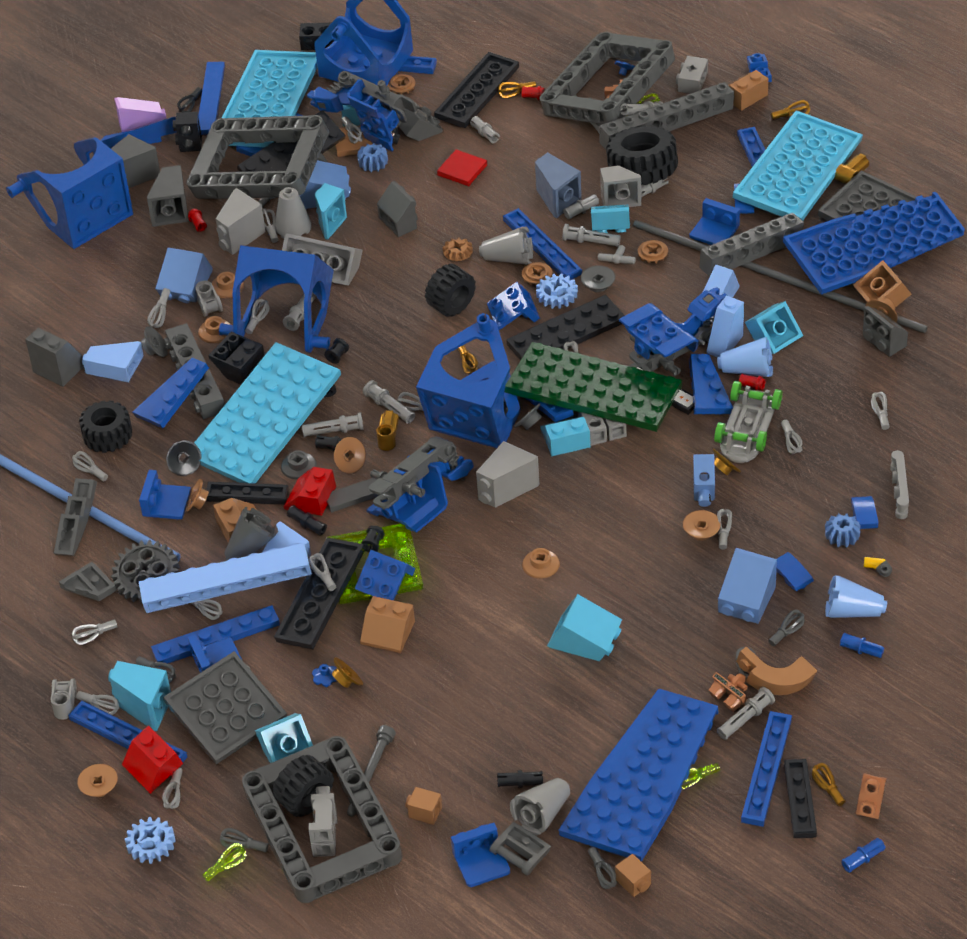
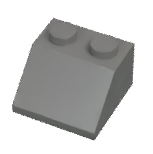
(620, 186)

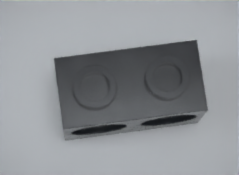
(310, 33)
(188, 131)

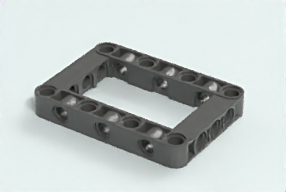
(561, 97)
(308, 130)
(342, 869)

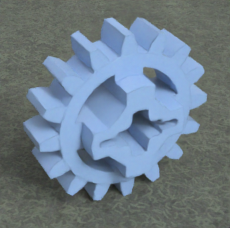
(556, 291)
(150, 840)

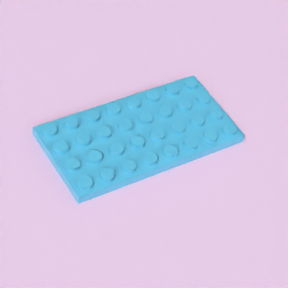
(272, 86)
(797, 166)
(264, 413)

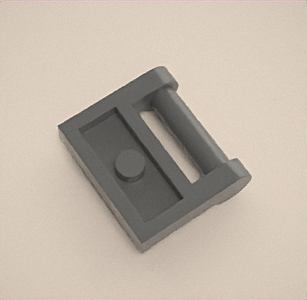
(522, 842)

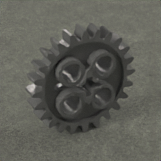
(134, 559)

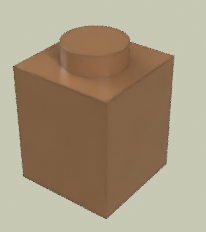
(424, 805)
(633, 875)

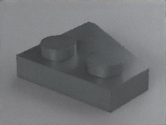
(89, 582)

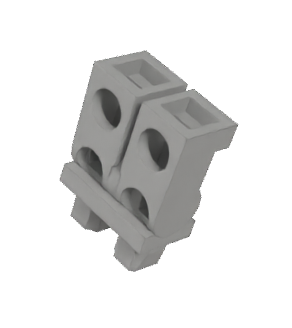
(602, 428)
(323, 830)

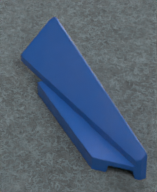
(149, 134)

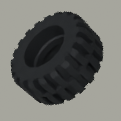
(644, 151)

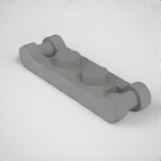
(901, 489)

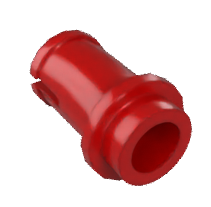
(532, 92)
(195, 217)
(757, 383)

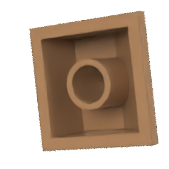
(749, 89)
(882, 283)
(227, 514)
(387, 624)

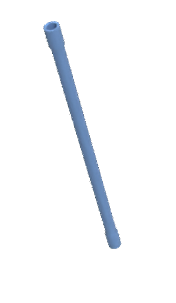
(63, 495)

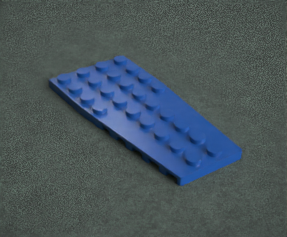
(852, 245)
(641, 777)

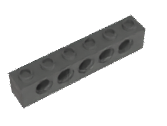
(749, 244)
(183, 348)

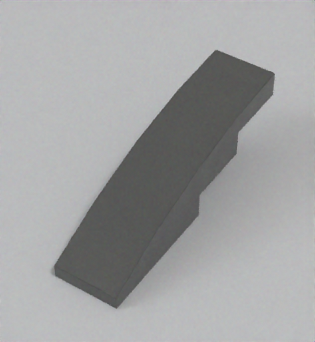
(75, 518)

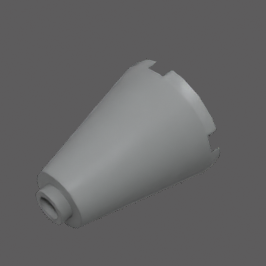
(291, 214)
(509, 247)
(539, 805)

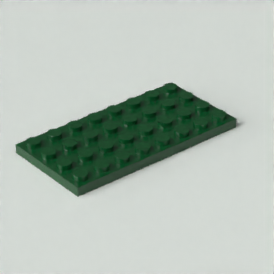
(593, 386)

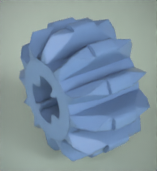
(372, 157)
(842, 530)

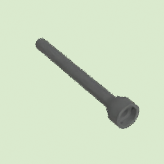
(384, 737)

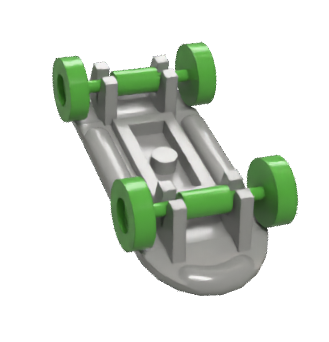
(747, 423)

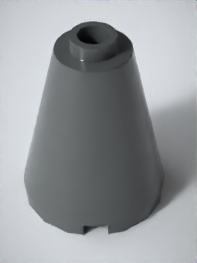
(249, 534)

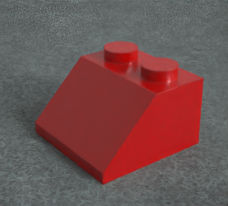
(312, 491)
(150, 759)

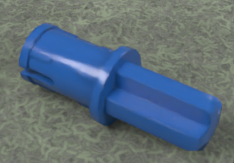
(861, 645)
(863, 855)

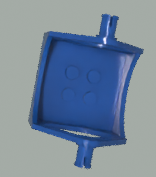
(362, 47)
(85, 198)
(280, 267)
(474, 404)

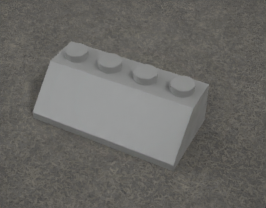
(340, 258)

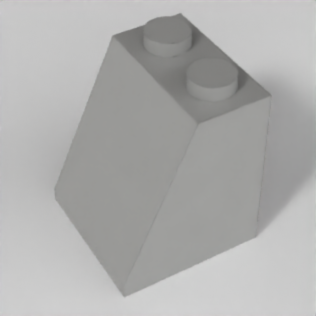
(239, 222)
(507, 475)

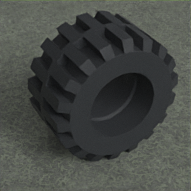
(450, 290)
(105, 426)
(298, 782)

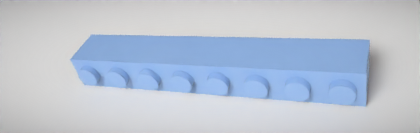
(225, 577)

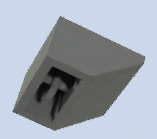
(420, 123)
(397, 210)
(883, 331)

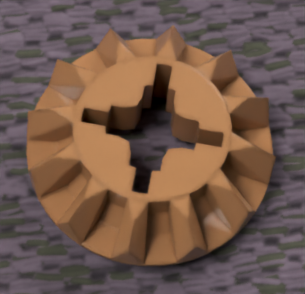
(396, 84)
(652, 246)
(452, 253)
(536, 268)

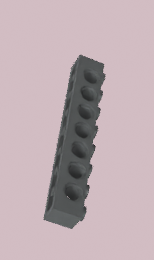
(675, 112)

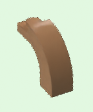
(778, 680)

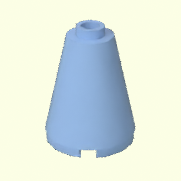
(748, 359)
(853, 600)

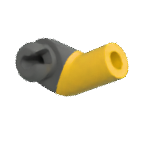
(879, 565)

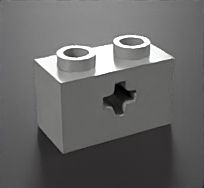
(692, 74)

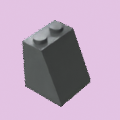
(139, 160)
(168, 198)
(53, 357)

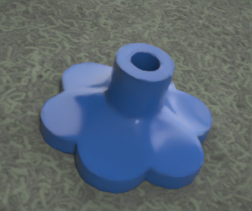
(624, 66)
(323, 675)

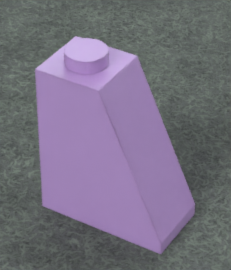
(137, 113)

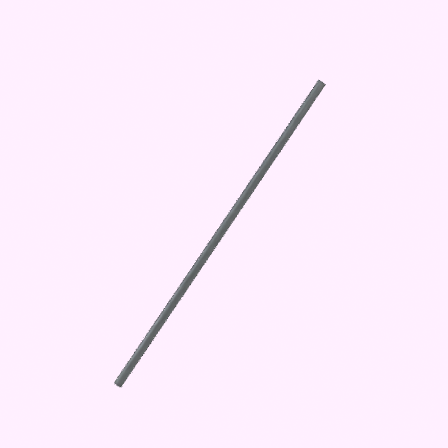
(775, 274)

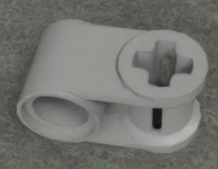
(207, 298)
(63, 697)

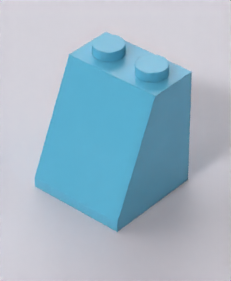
(585, 630)
(140, 691)

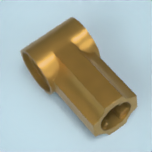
(847, 172)
(387, 430)

